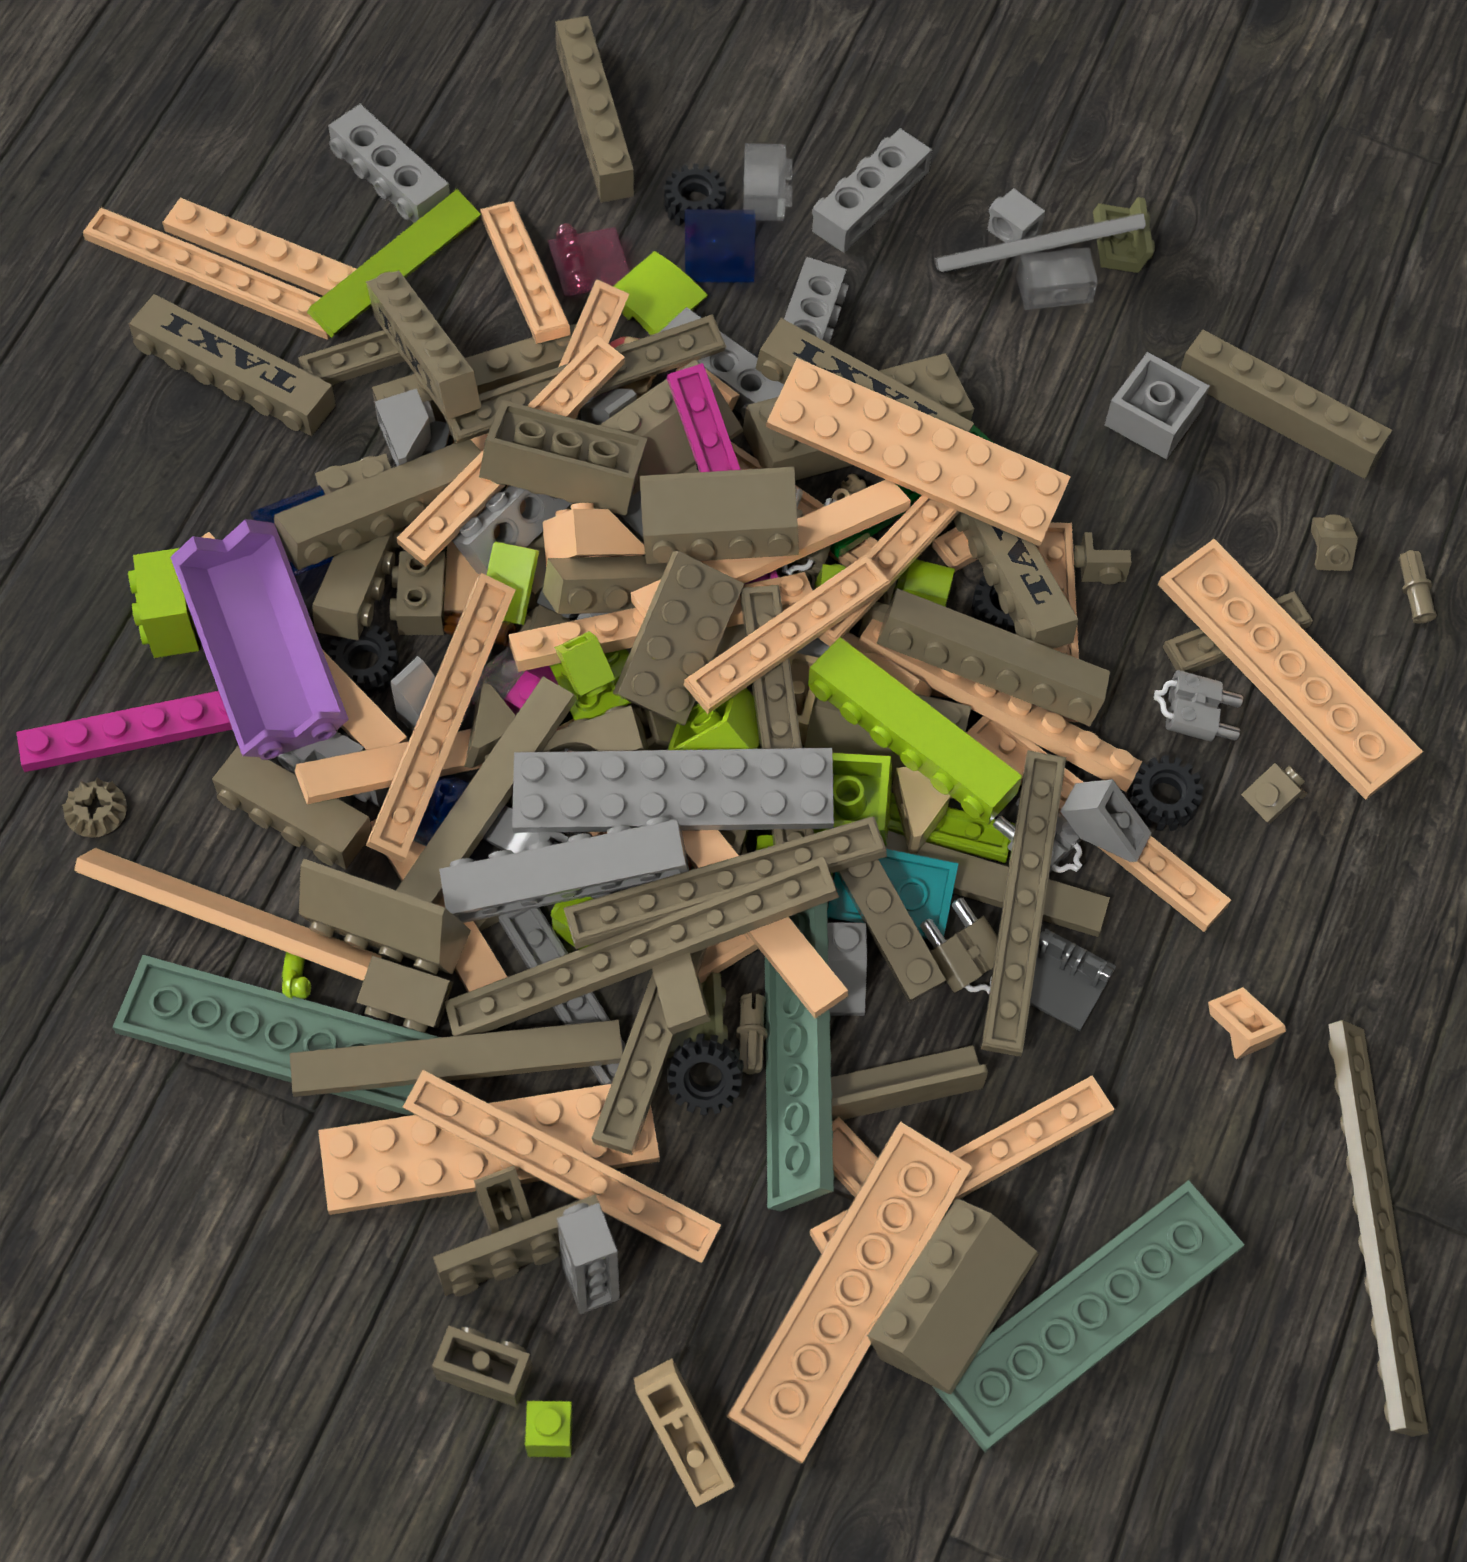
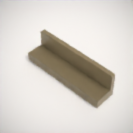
(906, 1083)

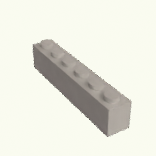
(564, 870)

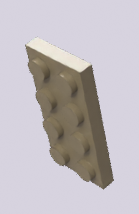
(678, 636)
(502, 1252)

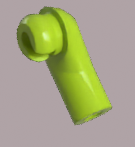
(292, 977)

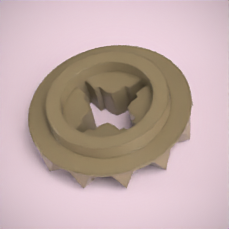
(105, 819)

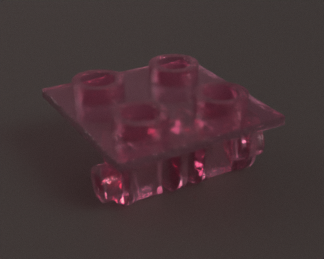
(587, 257)

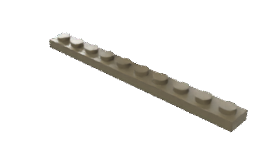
(642, 948)
(643, 1059)
(1378, 1233)

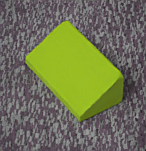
(515, 568)

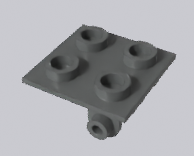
(1067, 979)

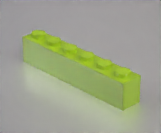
(913, 731)

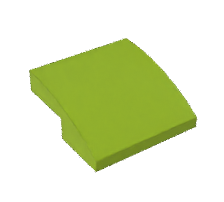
(658, 293)

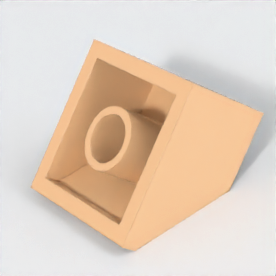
(588, 533)

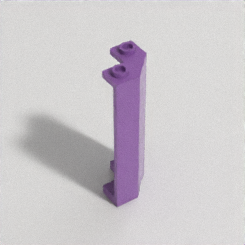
(259, 640)

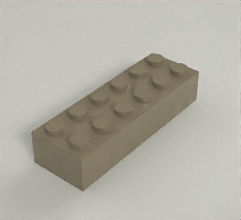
(930, 377)

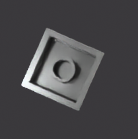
(1156, 405)

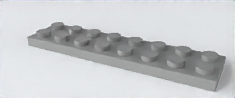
(694, 786)

